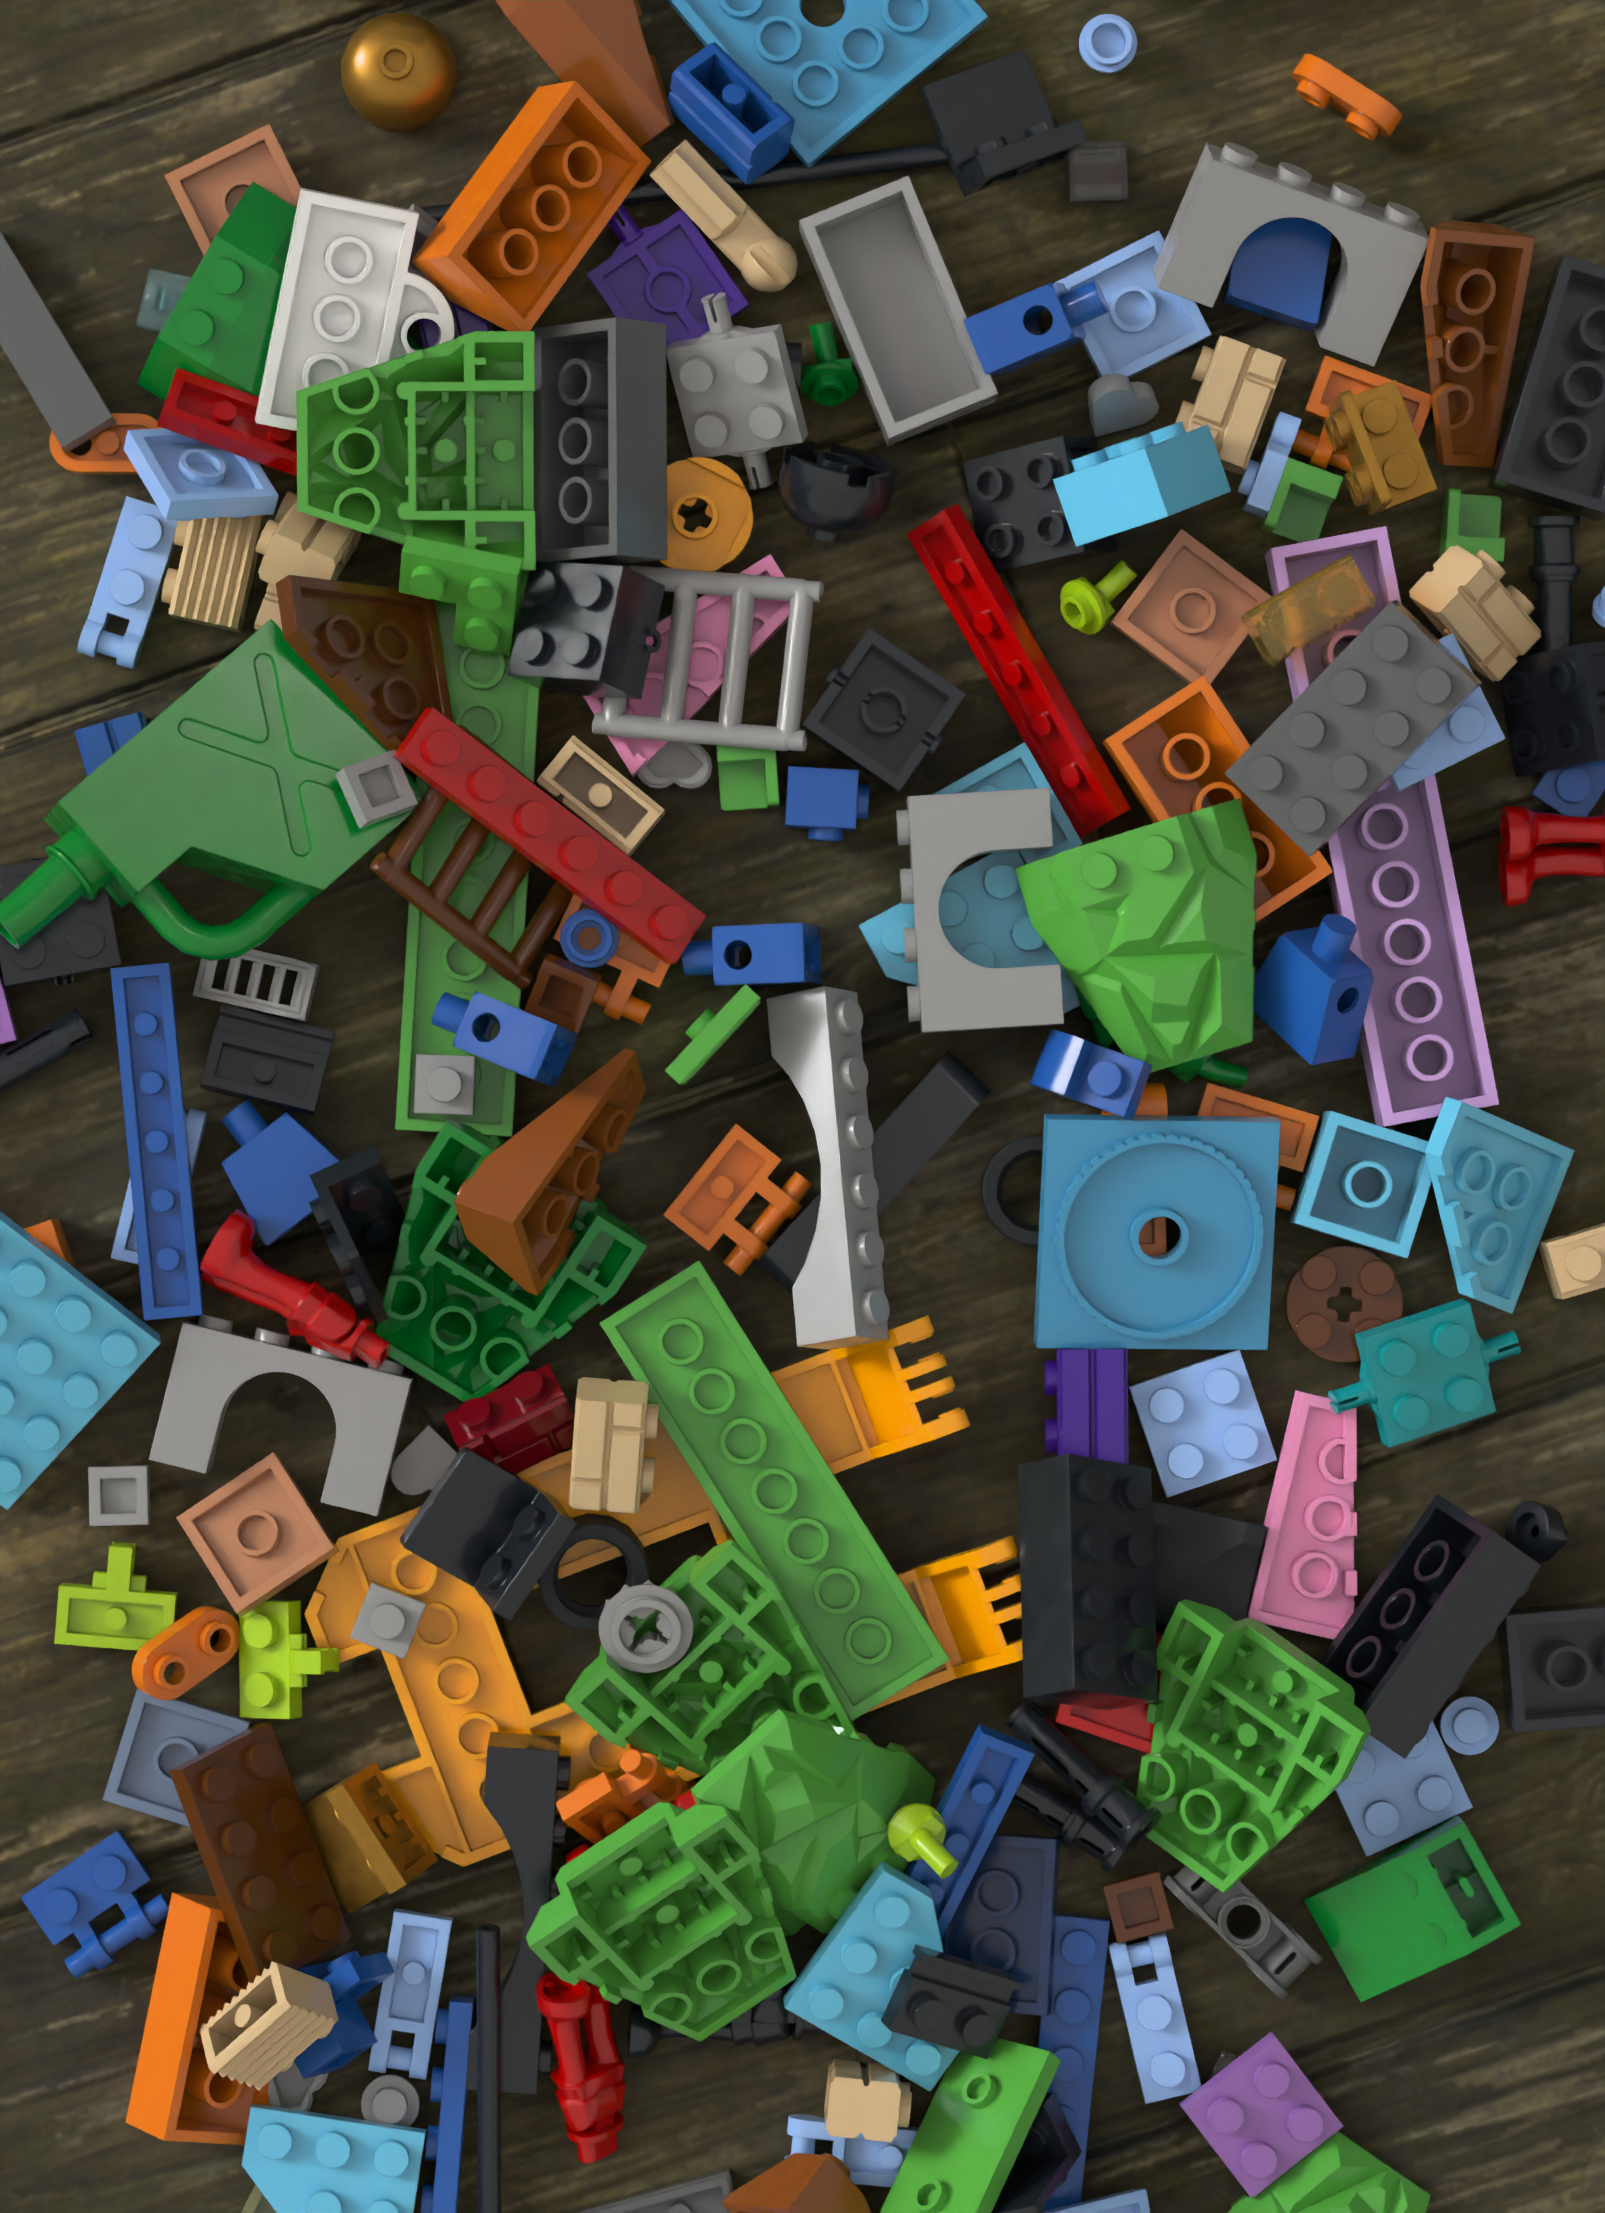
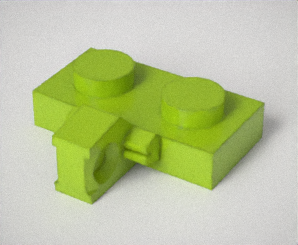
(115, 1608)
(277, 1660)

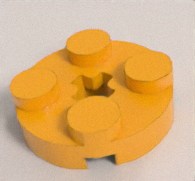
(726, 505)

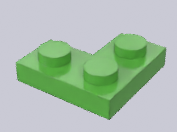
(476, 580)

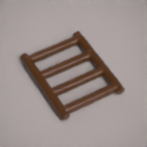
(434, 899)

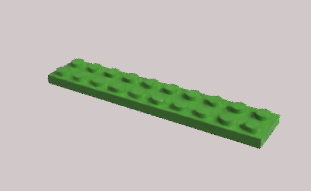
(506, 718)

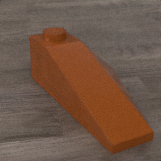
(604, 52)
(1472, 317)
(533, 1184)
(800, 2186)

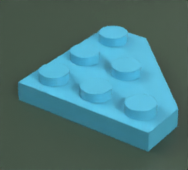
(981, 919)
(1492, 1198)
(859, 1967)
(332, 2162)

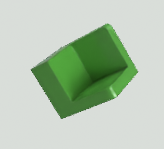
(1301, 502)
(1471, 523)
(747, 778)

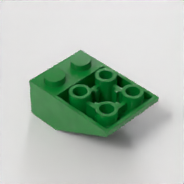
(1412, 1909)

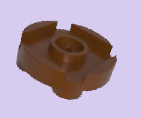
(1322, 1278)

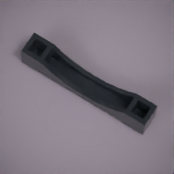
(522, 1798)

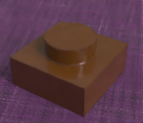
(563, 993)
(1137, 1906)

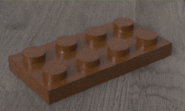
(260, 1852)

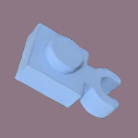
(1263, 477)

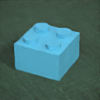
(1140, 481)
(1364, 1184)

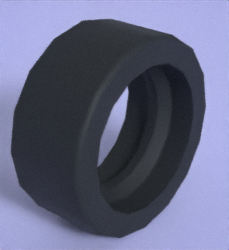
(992, 1189)
(599, 1528)

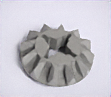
(652, 1650)

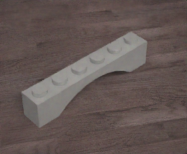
(841, 1285)

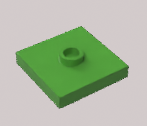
(711, 1032)

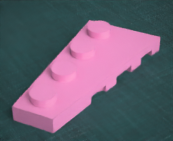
(705, 666)
(1307, 1552)

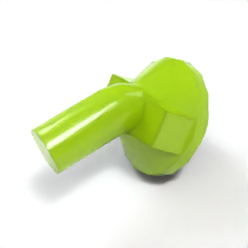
(1093, 602)
(918, 1834)

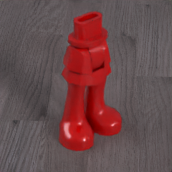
(1526, 859)
(308, 1307)
(590, 2082)

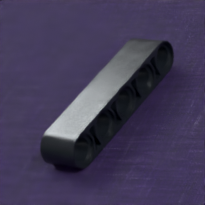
(898, 1153)

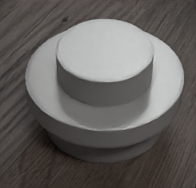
(390, 2100)

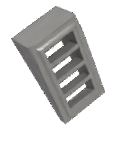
(302, 994)

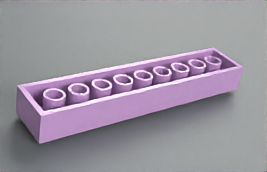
(1399, 889)

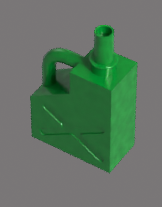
(223, 784)

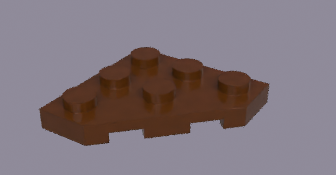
(370, 649)

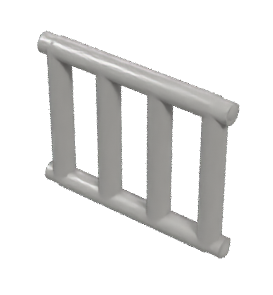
(729, 728)

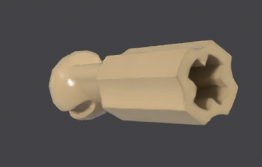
(726, 219)

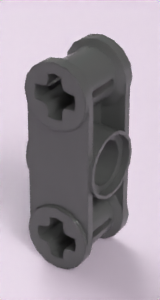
(1263, 1947)

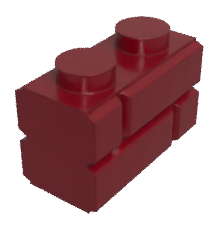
(516, 1422)

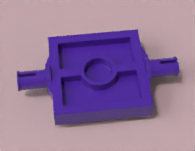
(663, 276)

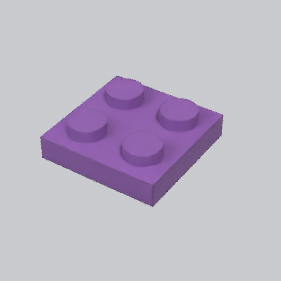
(1261, 2115)

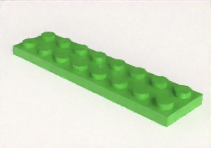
(774, 1487)

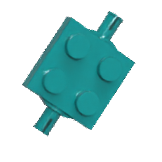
(1425, 1372)

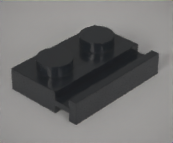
(267, 1060)
(951, 2002)

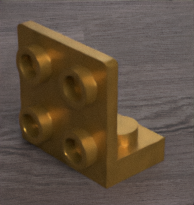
(1380, 448)
(366, 1838)

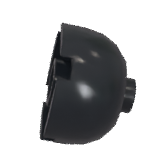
(834, 489)

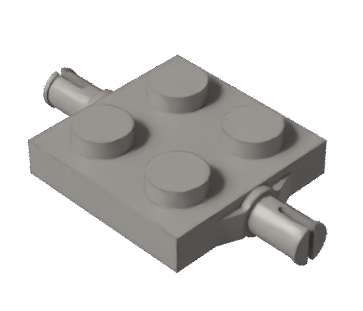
(736, 391)

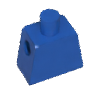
(1281, 272)
(1011, 332)
(779, 955)
(1315, 990)
(523, 1042)
(274, 1169)

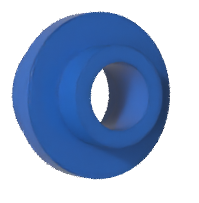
(572, 948)

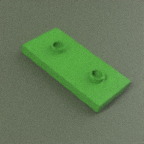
(973, 2131)

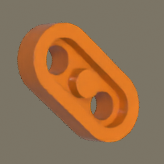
(1365, 110)
(106, 449)
(189, 1649)

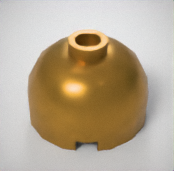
(399, 72)

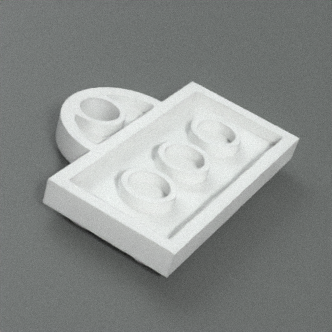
(344, 298)

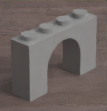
(1237, 195)
(940, 837)
(216, 1362)

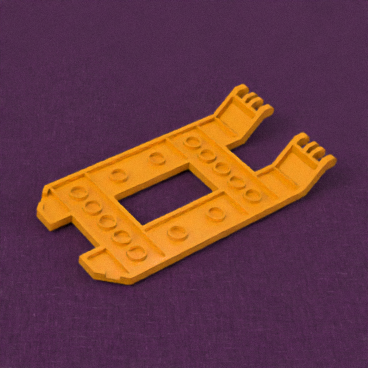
(458, 1667)

